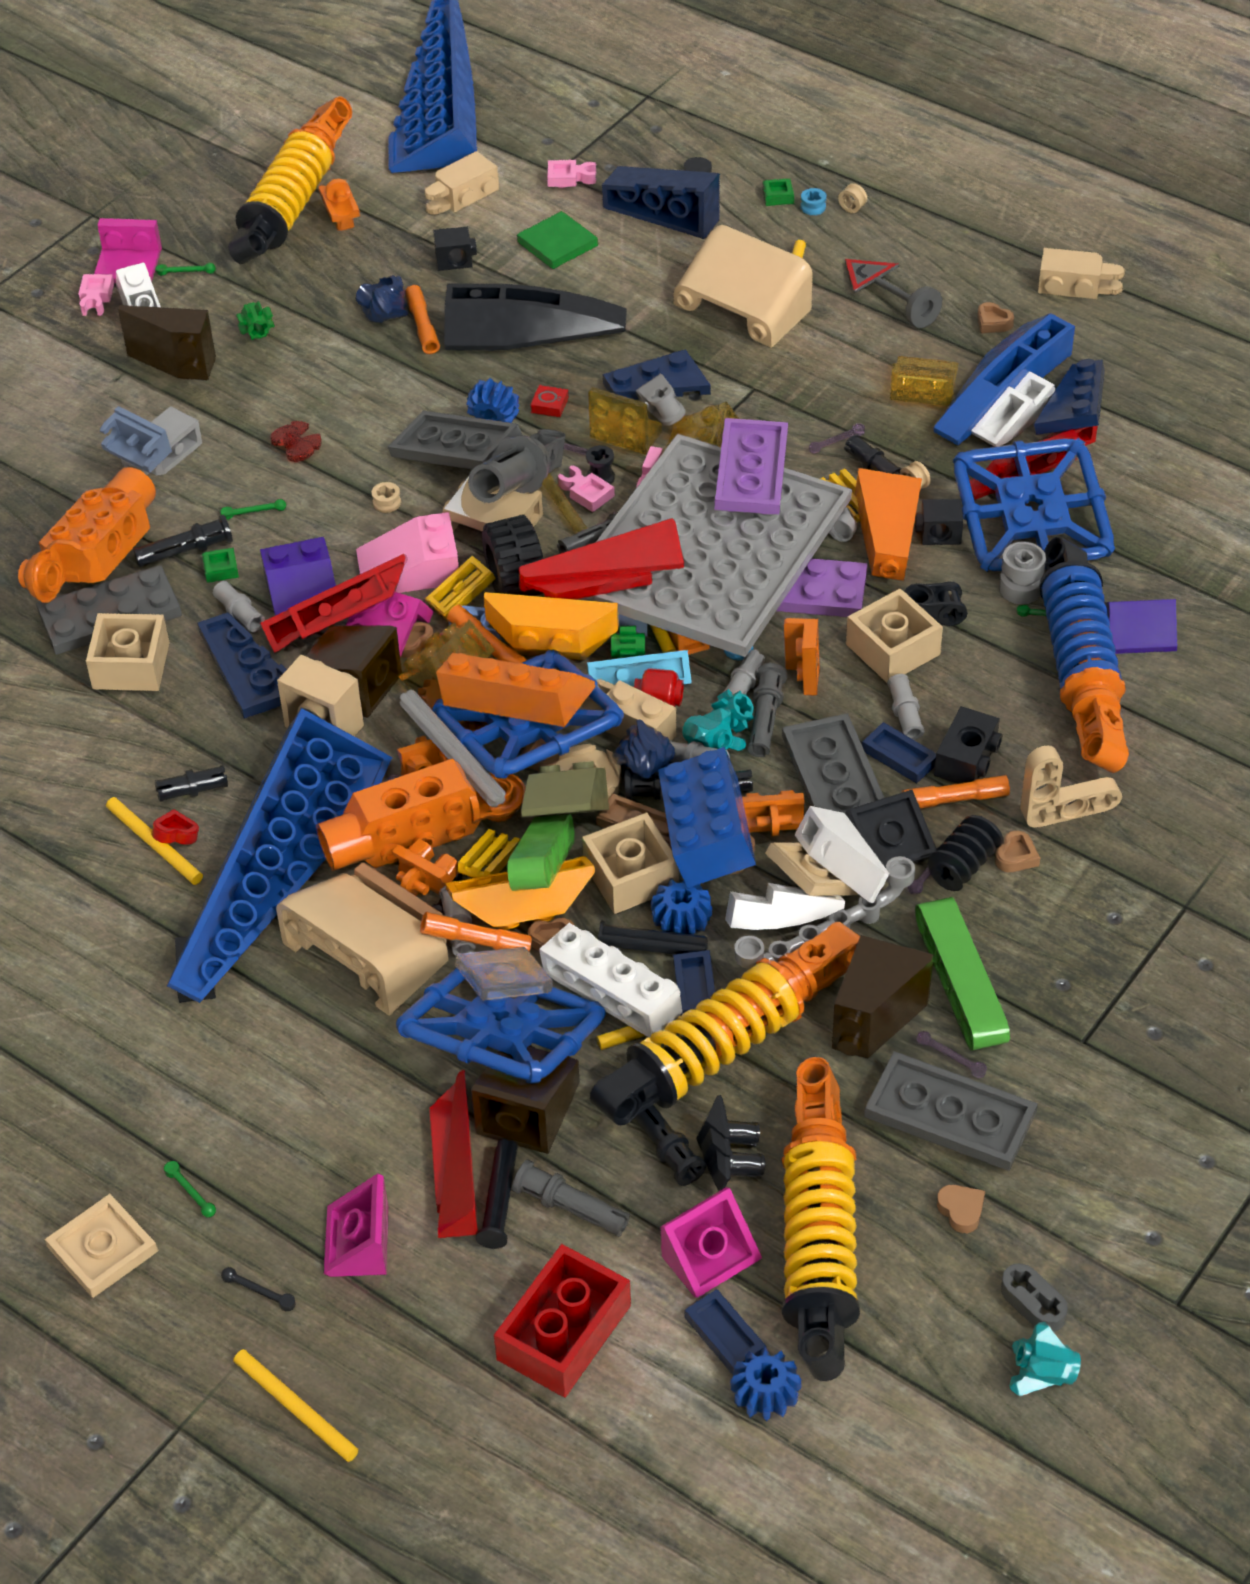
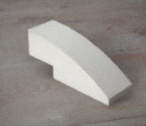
(1014, 410)
(779, 909)

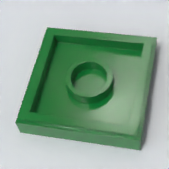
(557, 239)

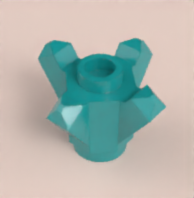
(712, 731)
(1043, 1362)

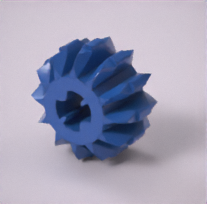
(493, 401)
(681, 908)
(772, 1370)

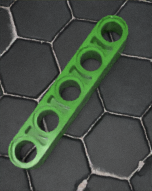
(541, 852)
(962, 974)

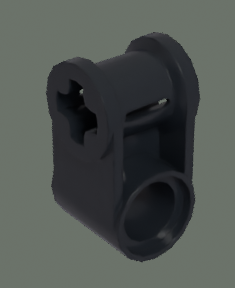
(938, 603)

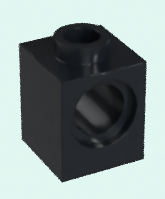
(454, 248)
(940, 522)

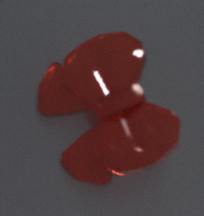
(297, 447)

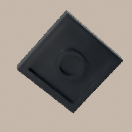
(894, 828)

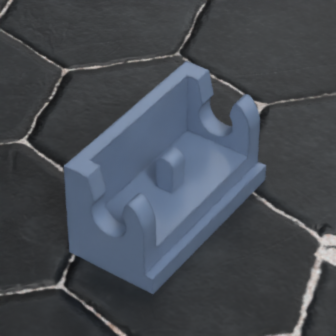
(135, 440)

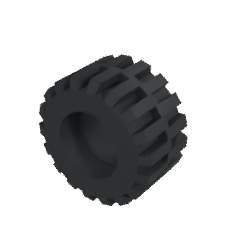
(506, 548)

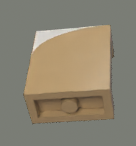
(473, 513)

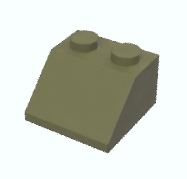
(565, 791)

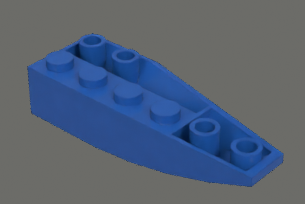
(1032, 347)

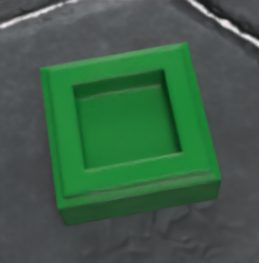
(778, 192)
(220, 565)

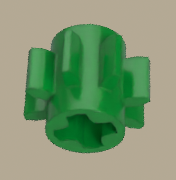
(255, 320)
(627, 643)

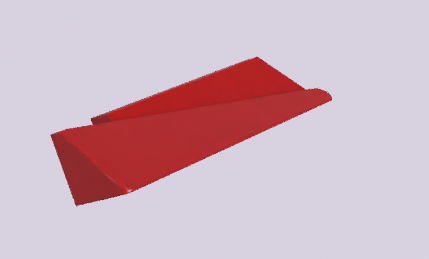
(1037, 463)
(606, 564)
(334, 604)
(453, 1162)

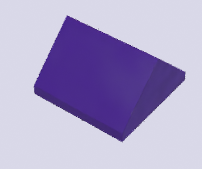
(1143, 625)

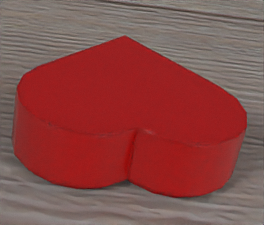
(175, 828)

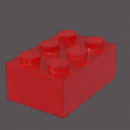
(562, 1320)

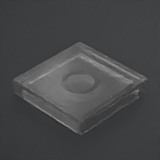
(503, 973)

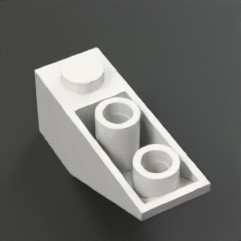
(136, 286)
(841, 849)

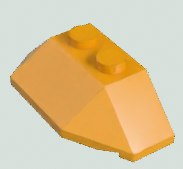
(546, 623)
(500, 907)

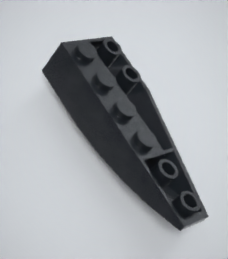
(523, 316)

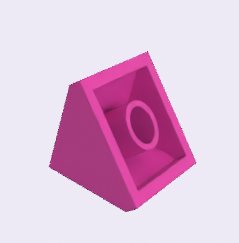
(358, 1231)
(708, 1243)

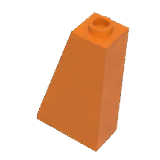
(887, 519)

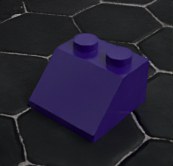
(296, 572)

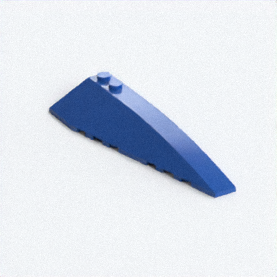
(439, 100)
(275, 845)

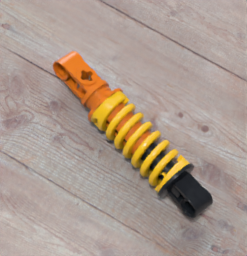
(289, 182)
(724, 1025)
(819, 1223)

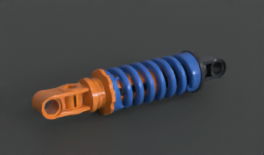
(1084, 653)

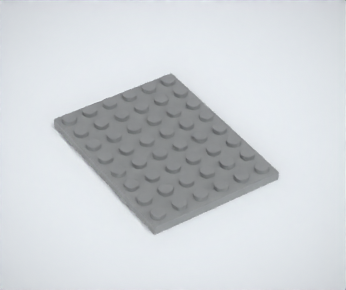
(733, 561)

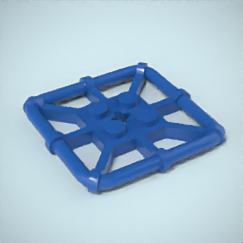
(1044, 489)
(523, 732)
(502, 1025)

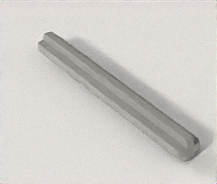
(452, 748)

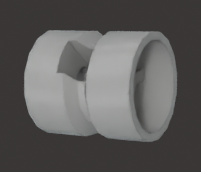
(1021, 572)

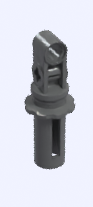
(518, 465)

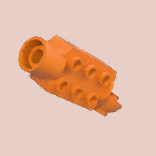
(91, 536)
(425, 804)

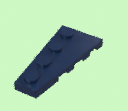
(1075, 400)
(243, 664)

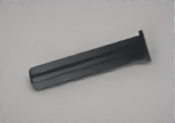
(651, 939)
(492, 1231)

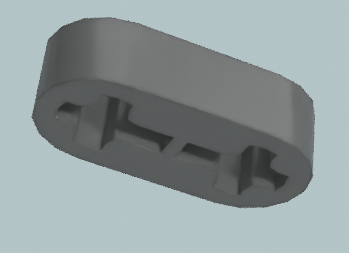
(1034, 1297)

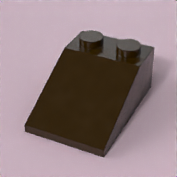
(169, 339)

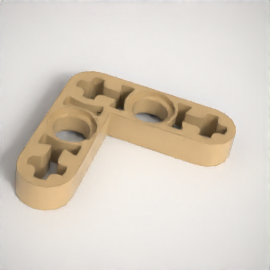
(1049, 803)

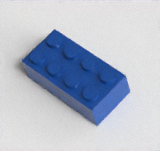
(706, 817)

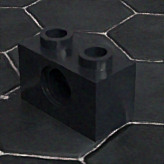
(968, 746)

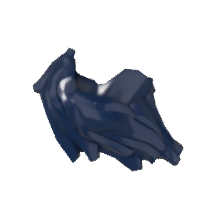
(383, 299)
(644, 750)

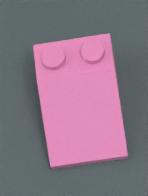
(429, 551)

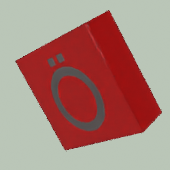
(549, 401)

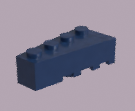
(665, 197)

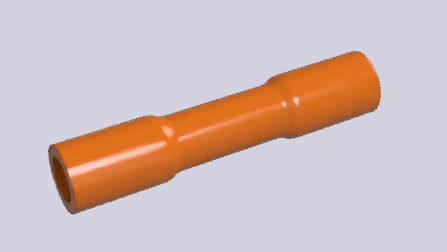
(419, 310)
(502, 651)
(977, 789)
(453, 929)

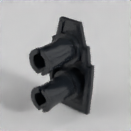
(715, 1141)

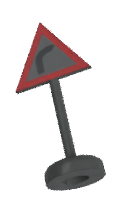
(921, 306)

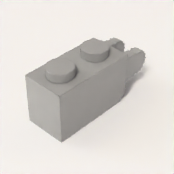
(183, 437)

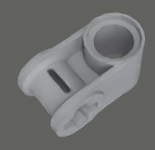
(661, 400)

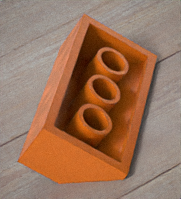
(512, 689)

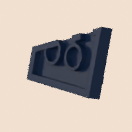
(676, 367)

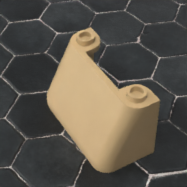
(750, 280)
(364, 935)

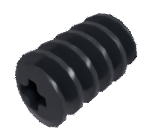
(964, 852)

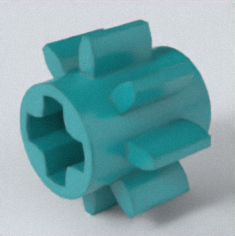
(739, 707)

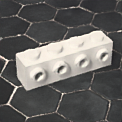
(607, 976)

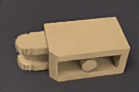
(462, 184)
(1078, 274)
(637, 706)

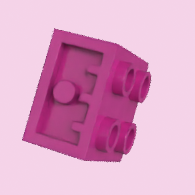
(128, 244)
(396, 611)

